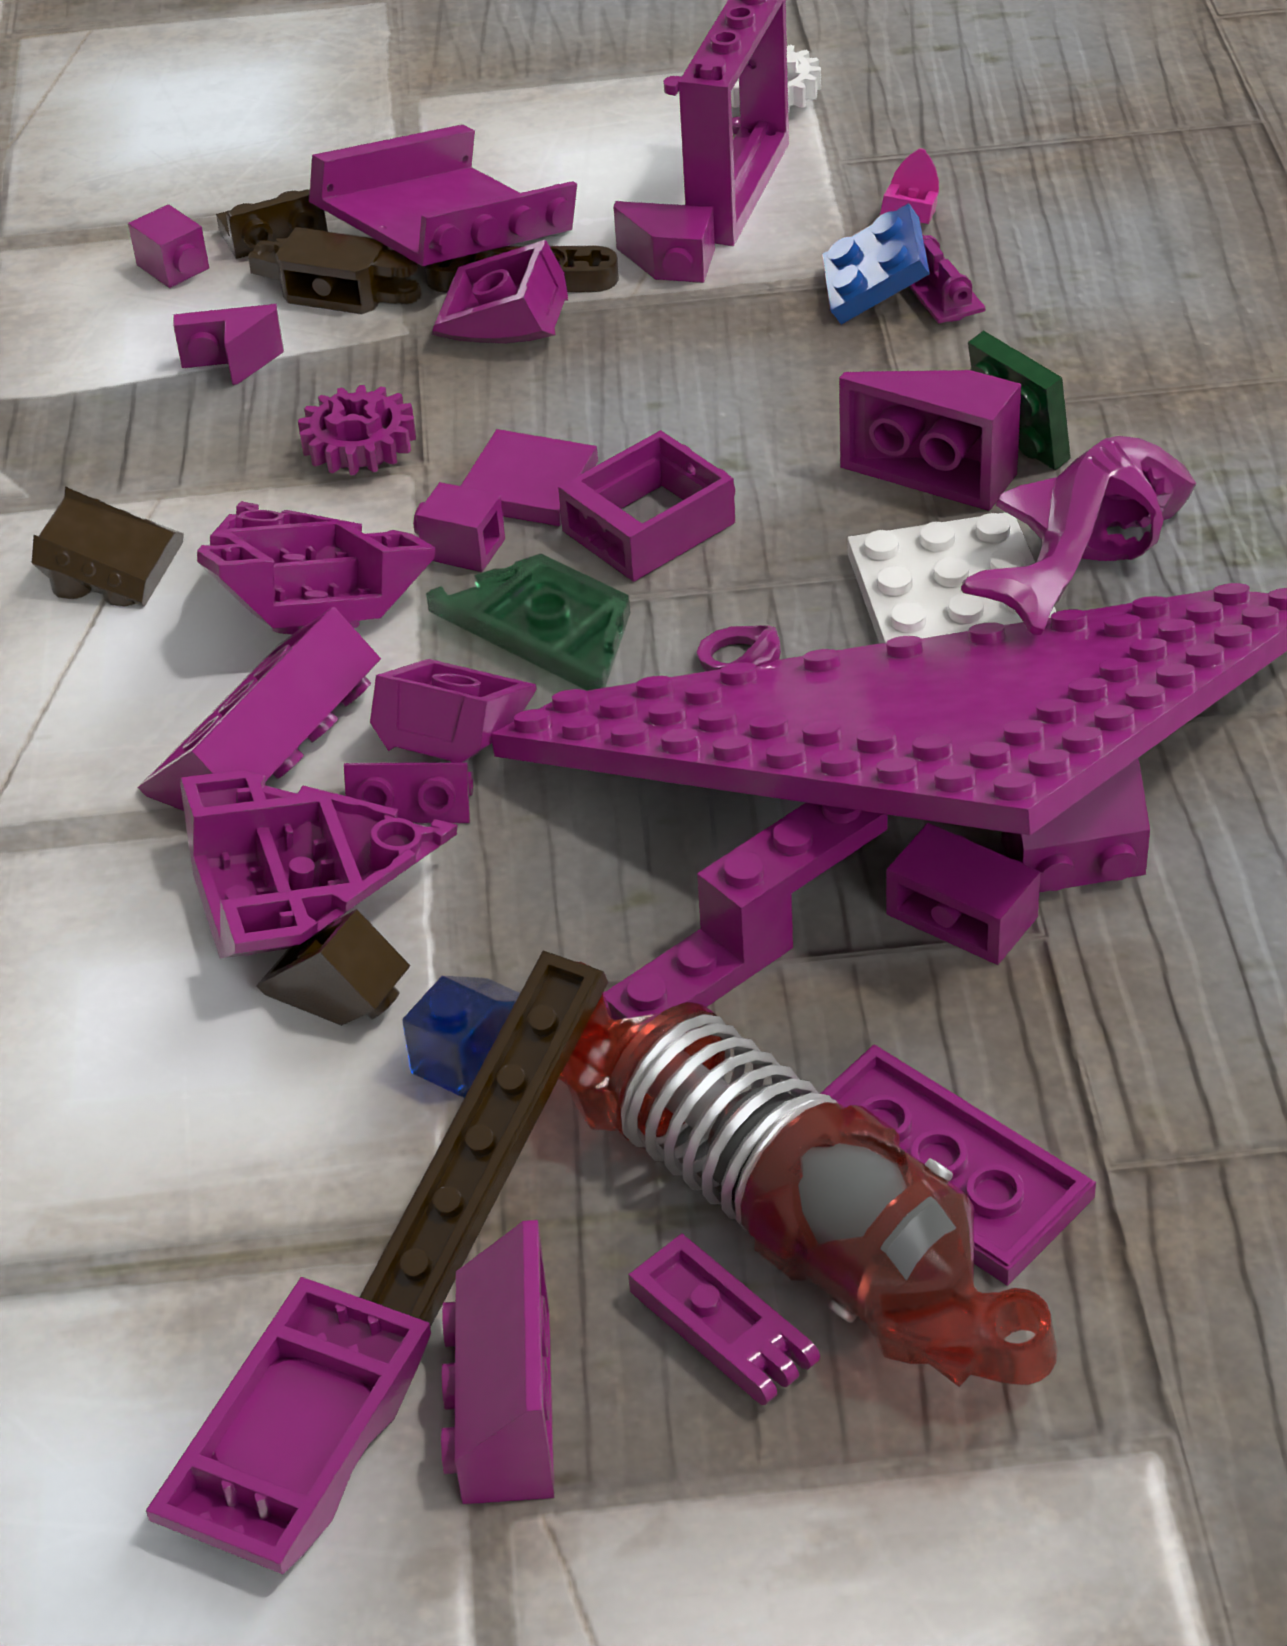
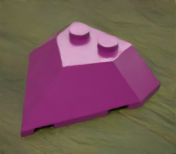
(302, 564)
(290, 862)

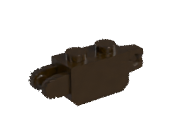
(336, 271)

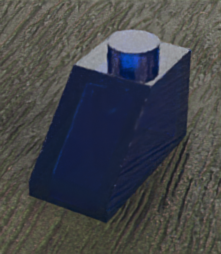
(455, 1029)

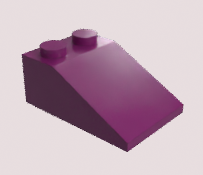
(932, 431)

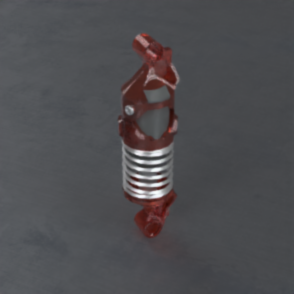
(813, 1187)

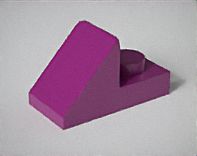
(233, 336)

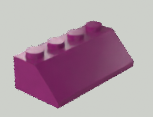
(273, 708)

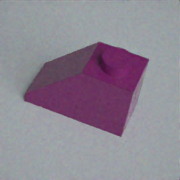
(666, 239)

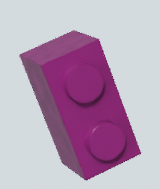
(962, 893)

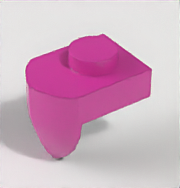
(915, 184)

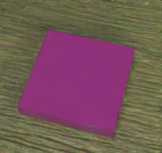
(528, 473)

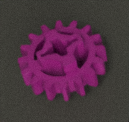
(357, 429)

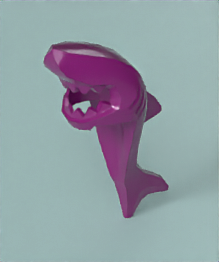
(1109, 485)

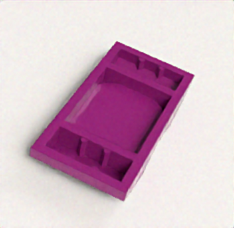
(293, 1426)

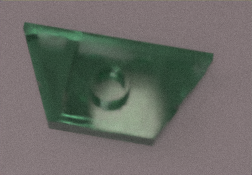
(543, 616)

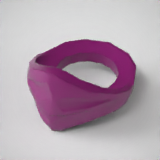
(762, 638)

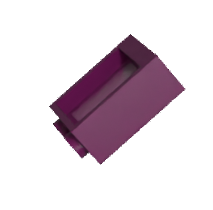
(595, 500)

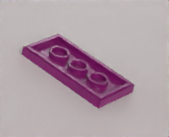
(1016, 1187)

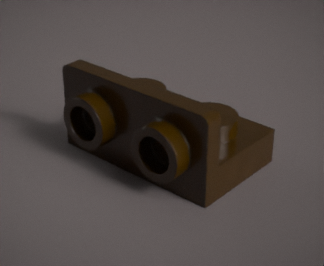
(268, 221)

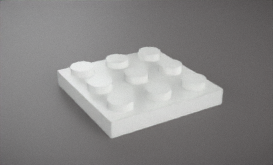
(917, 573)

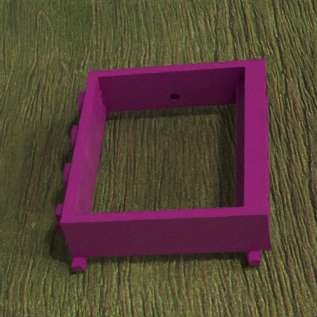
(723, 171)

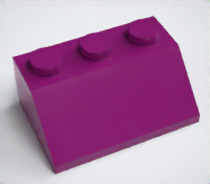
(500, 1373)

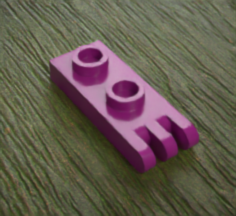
(722, 1318)

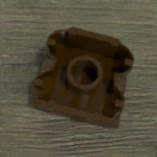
(103, 551)

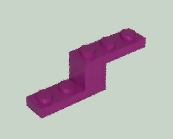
(746, 909)

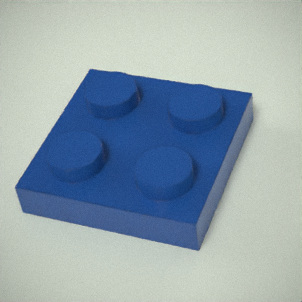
(875, 263)

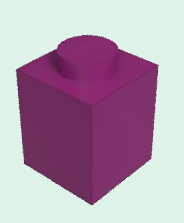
(168, 245)
(461, 525)

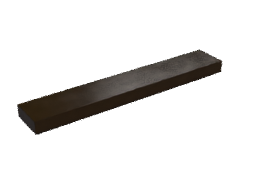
(485, 1138)

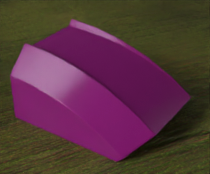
(505, 298)
(444, 708)

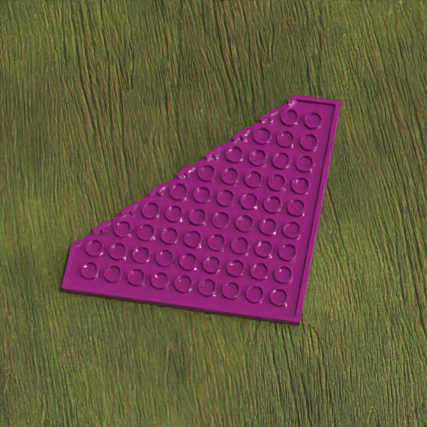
(930, 728)

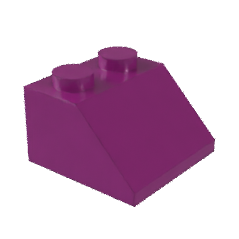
(1093, 839)

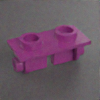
(945, 291)
(415, 789)

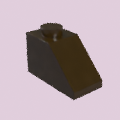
(338, 972)

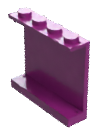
(430, 200)

